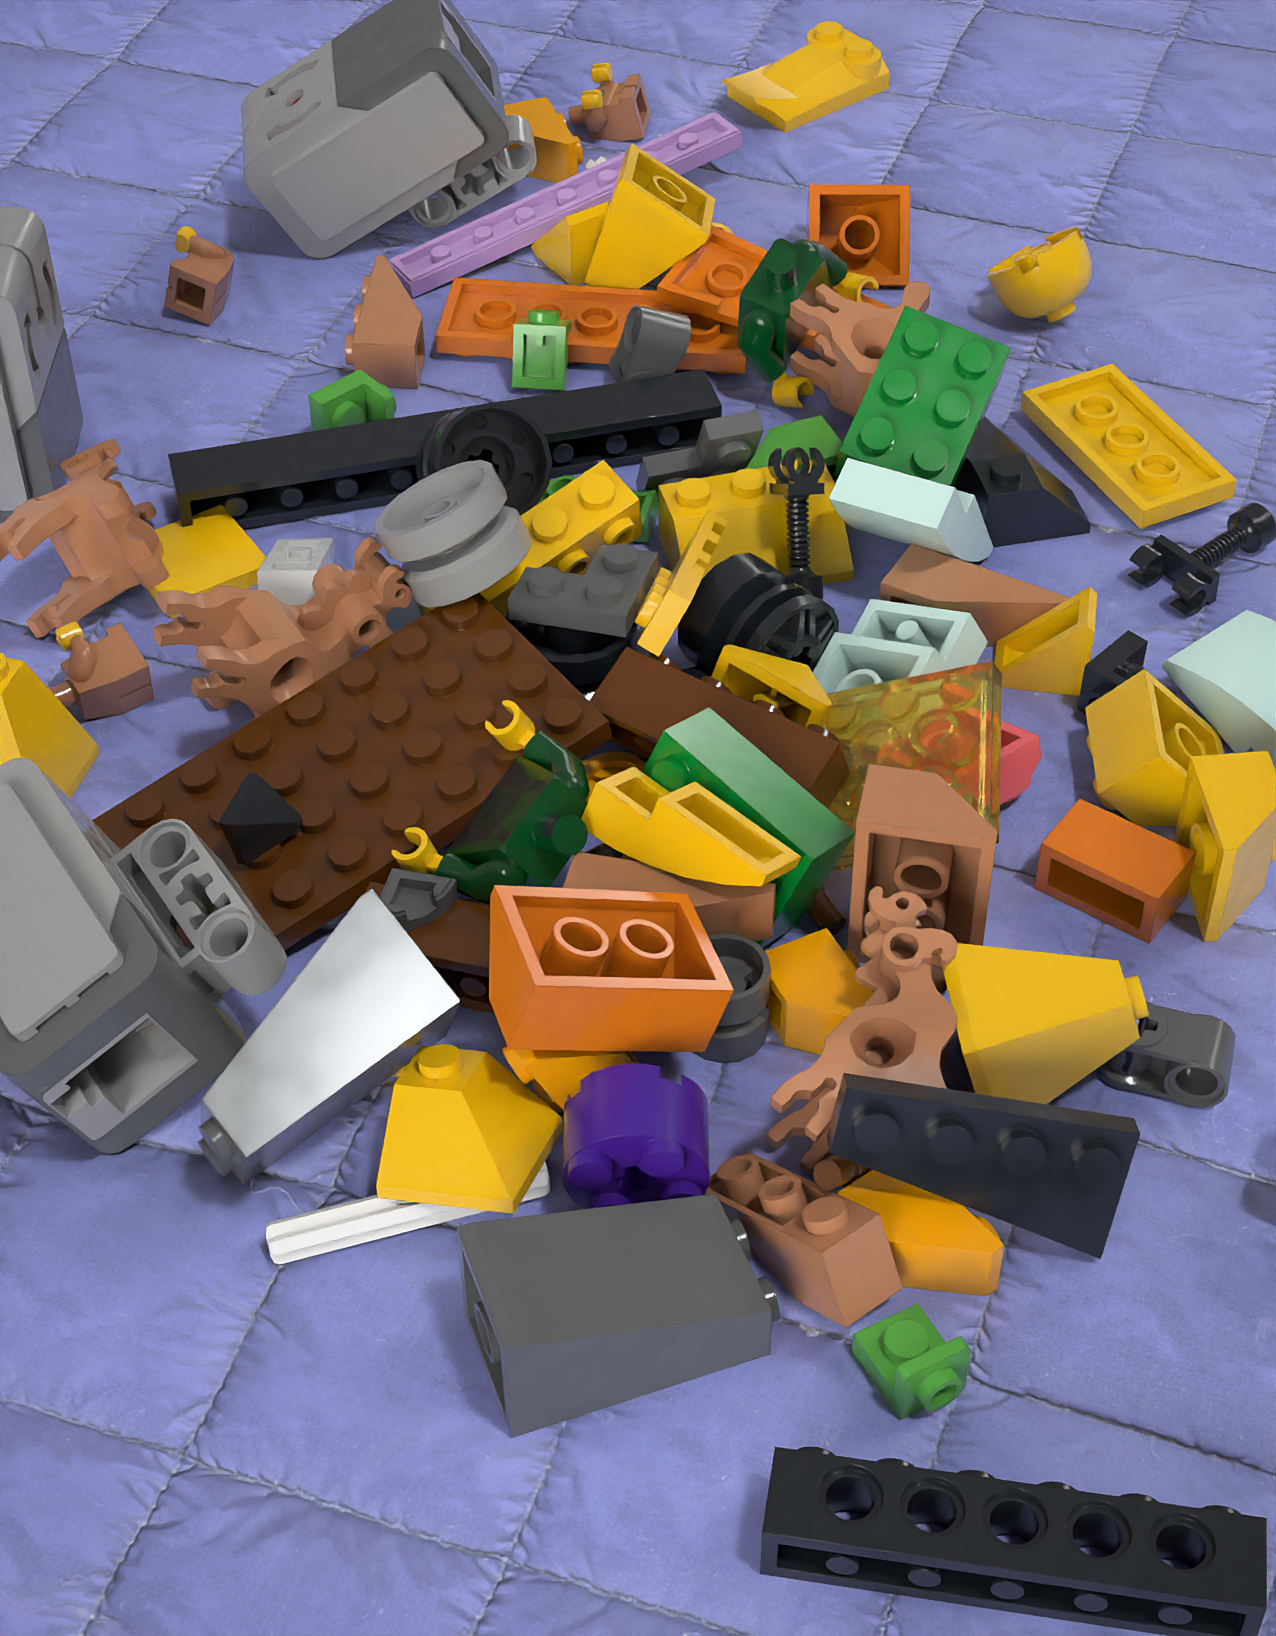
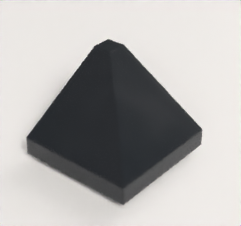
(257, 819)

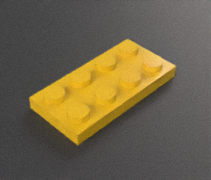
(1128, 445)

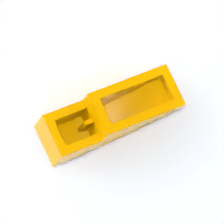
(684, 831)

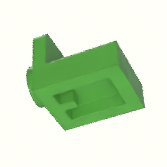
(540, 350)
(351, 402)
(912, 1362)

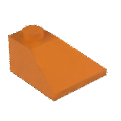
(864, 228)

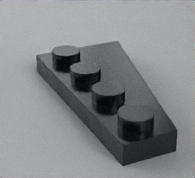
(1001, 1156)

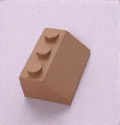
(925, 842)

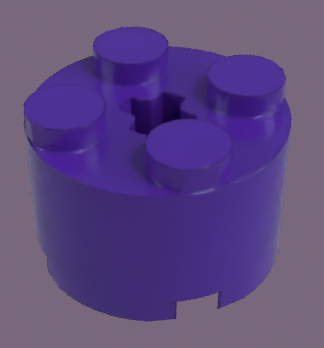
(635, 1138)

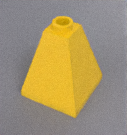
(648, 223)
(41, 728)
(1039, 1018)

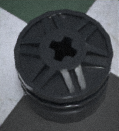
(501, 438)
(756, 609)

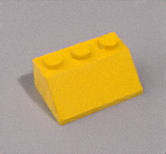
(754, 521)

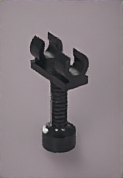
(796, 488)
(1191, 572)

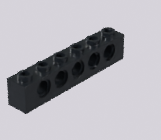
(1040, 1578)

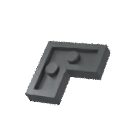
(721, 448)
(597, 602)

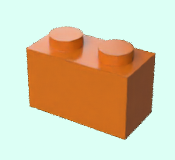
(1114, 870)

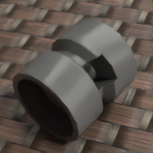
(746, 1016)

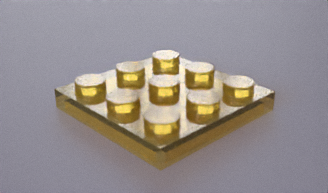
(927, 724)

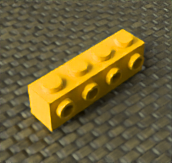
(571, 528)

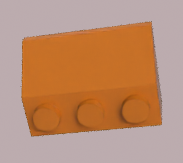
(602, 970)

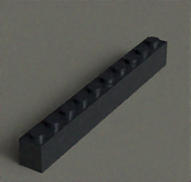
(376, 460)

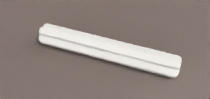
(364, 1222)

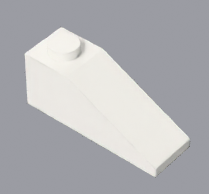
(291, 568)

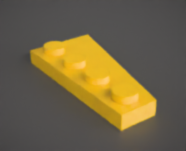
(674, 590)

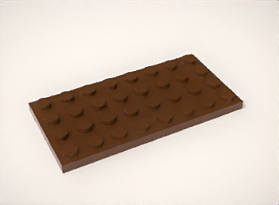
(366, 756)

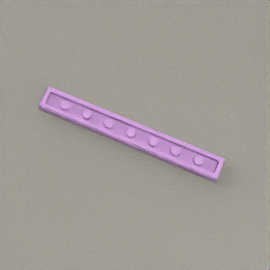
(536, 214)

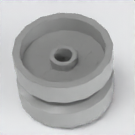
(453, 533)

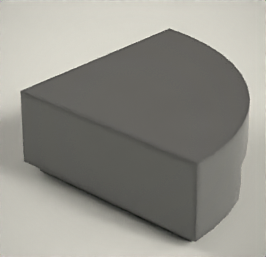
(417, 897)

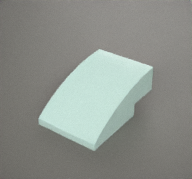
(911, 510)
(899, 643)
(1233, 681)

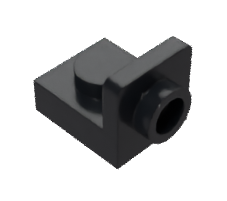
(1112, 667)

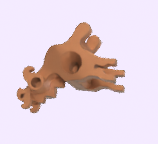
(849, 341)
(93, 532)
(275, 649)
(891, 1037)

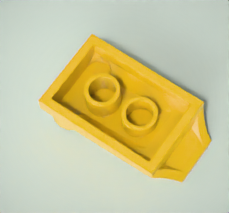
(814, 80)

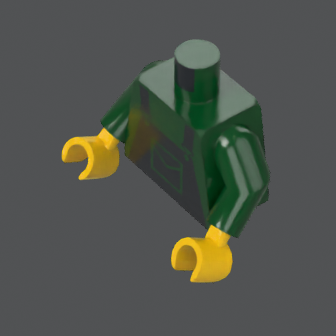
(764, 322)
(524, 824)

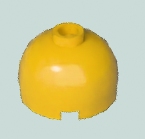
(1044, 277)

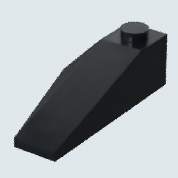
(1016, 492)

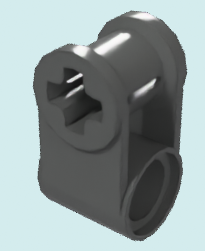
(650, 344)
(1176, 1058)

